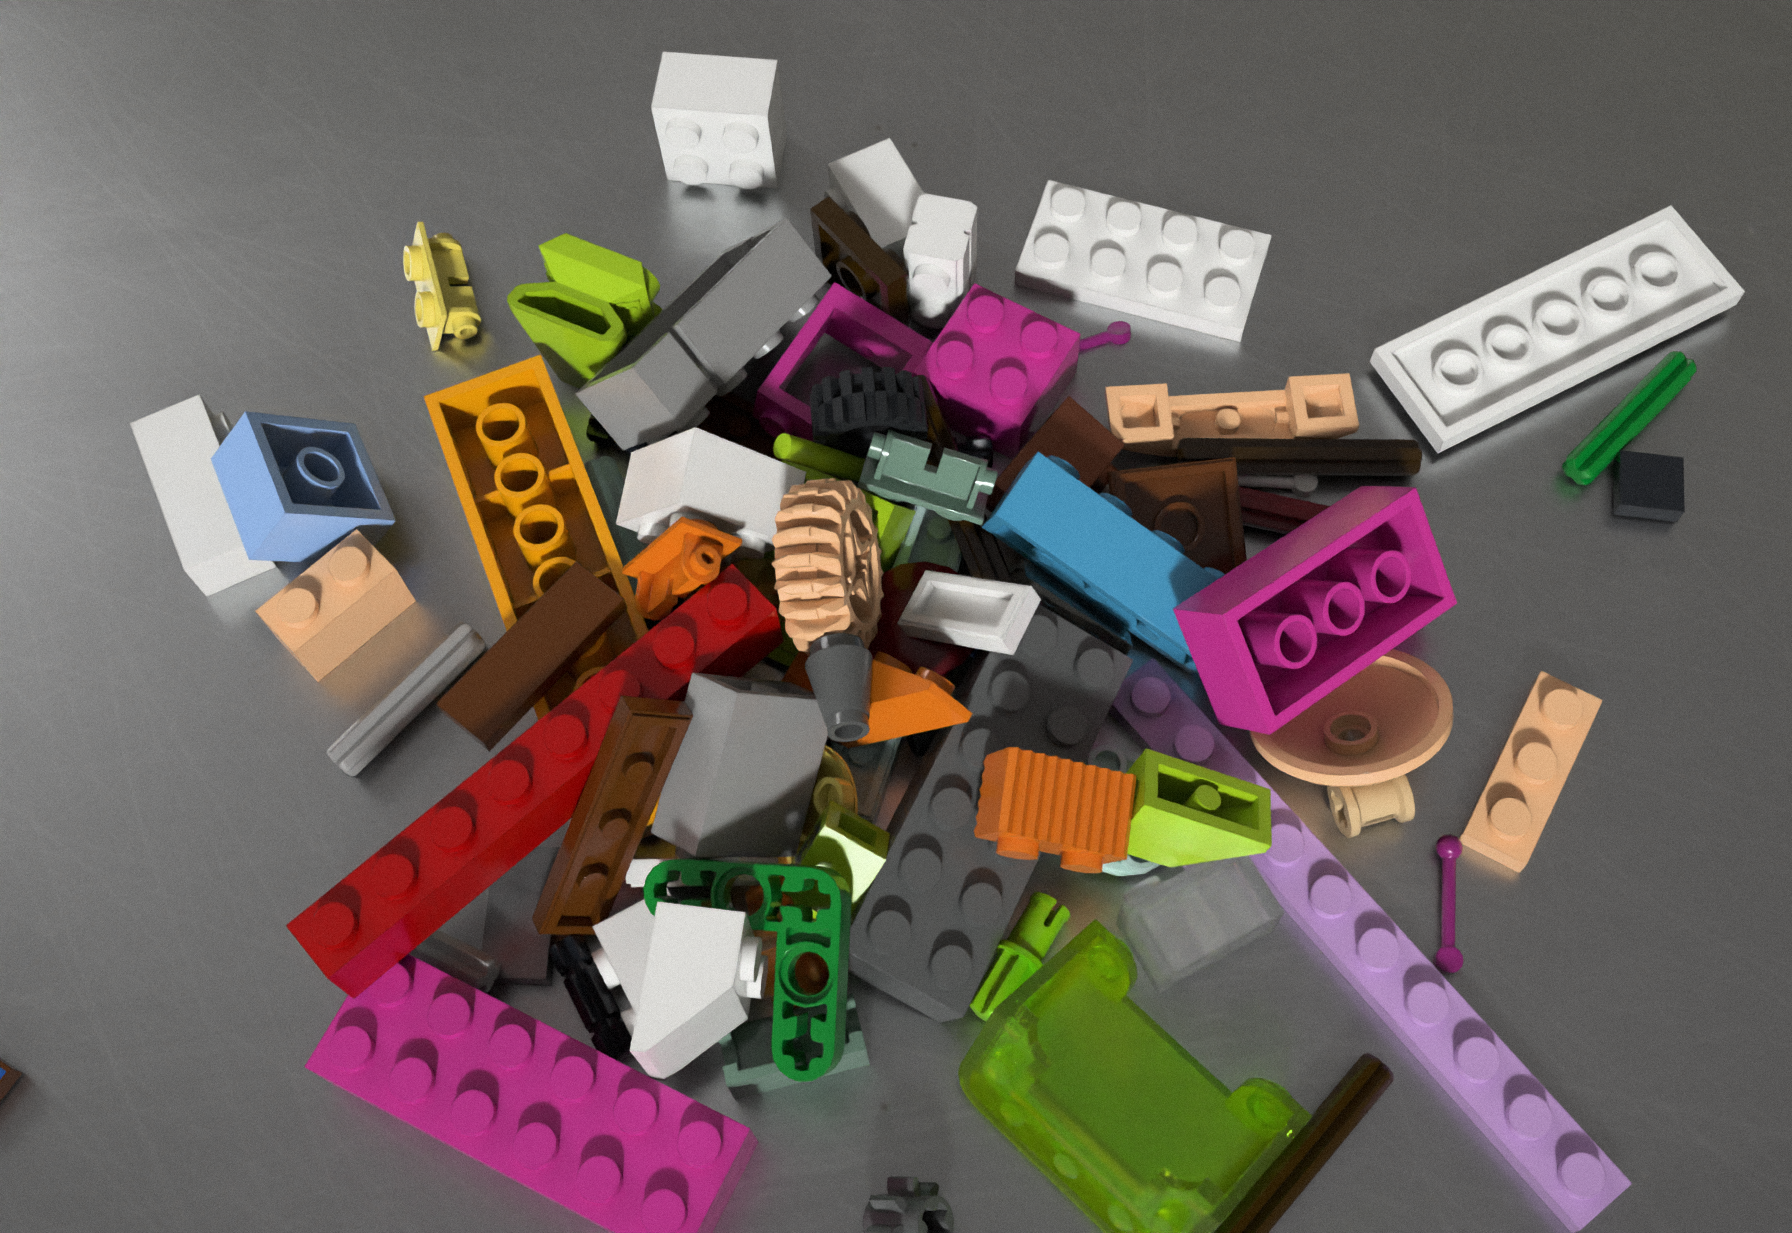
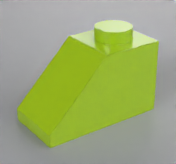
(1195, 813)

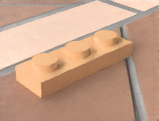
(1530, 771)

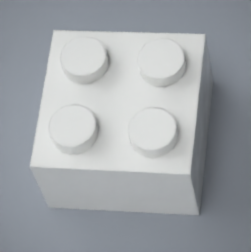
(720, 119)
(708, 481)

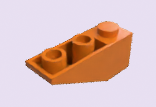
(899, 700)

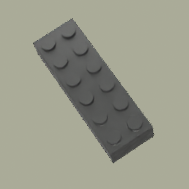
(942, 891)

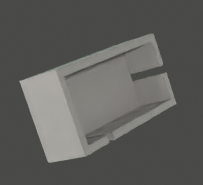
(706, 338)

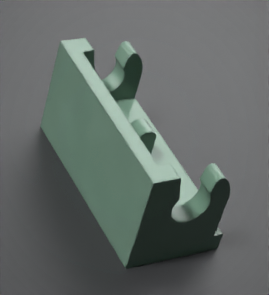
(749, 1057)

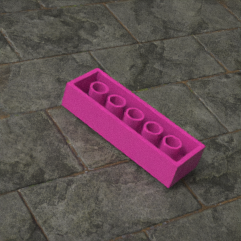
(534, 1103)

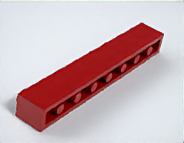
(522, 791)

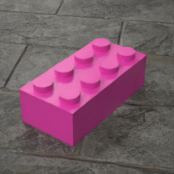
(1315, 607)

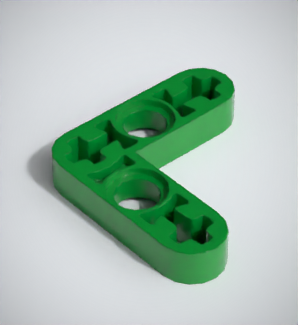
(796, 934)

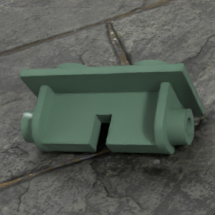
(899, 472)

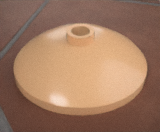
(1366, 728)

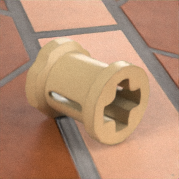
(1371, 804)

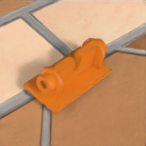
(678, 564)

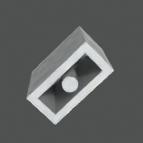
(742, 769)

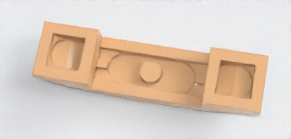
(1306, 409)

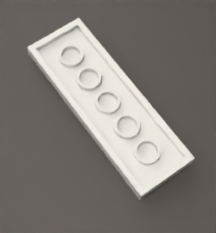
(1555, 328)

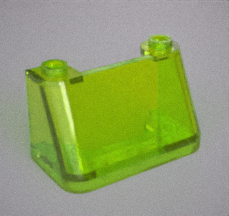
(1117, 1102)

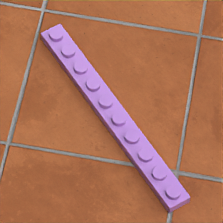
(1391, 971)

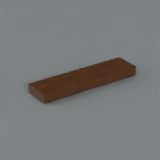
(611, 814)

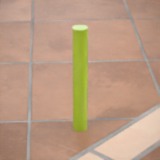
(818, 457)

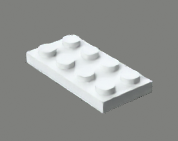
(1143, 260)

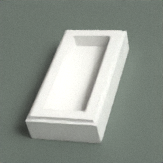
(969, 611)

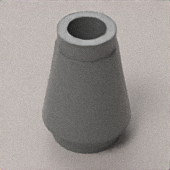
(842, 684)

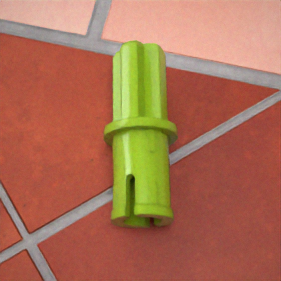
(1020, 953)

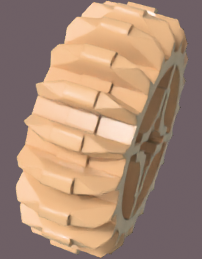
(827, 563)

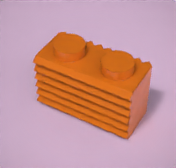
(1055, 808)

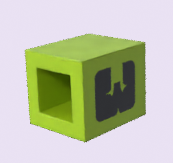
(846, 845)

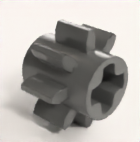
(908, 1208)

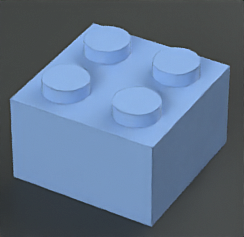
(299, 486)

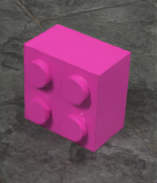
(999, 369)

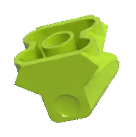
(586, 308)

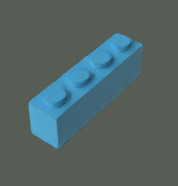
(1100, 552)

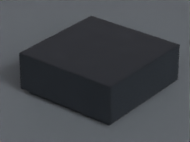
(1648, 485)

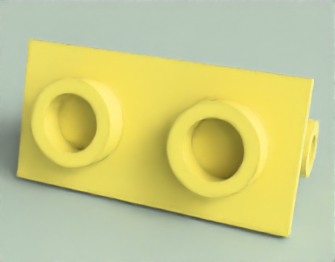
(434, 267)

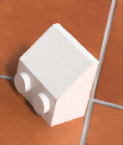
(694, 984)

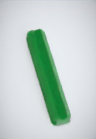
(1629, 418)

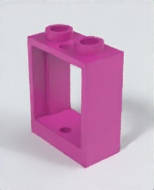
(852, 324)

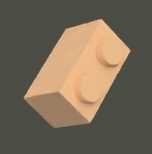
(336, 605)

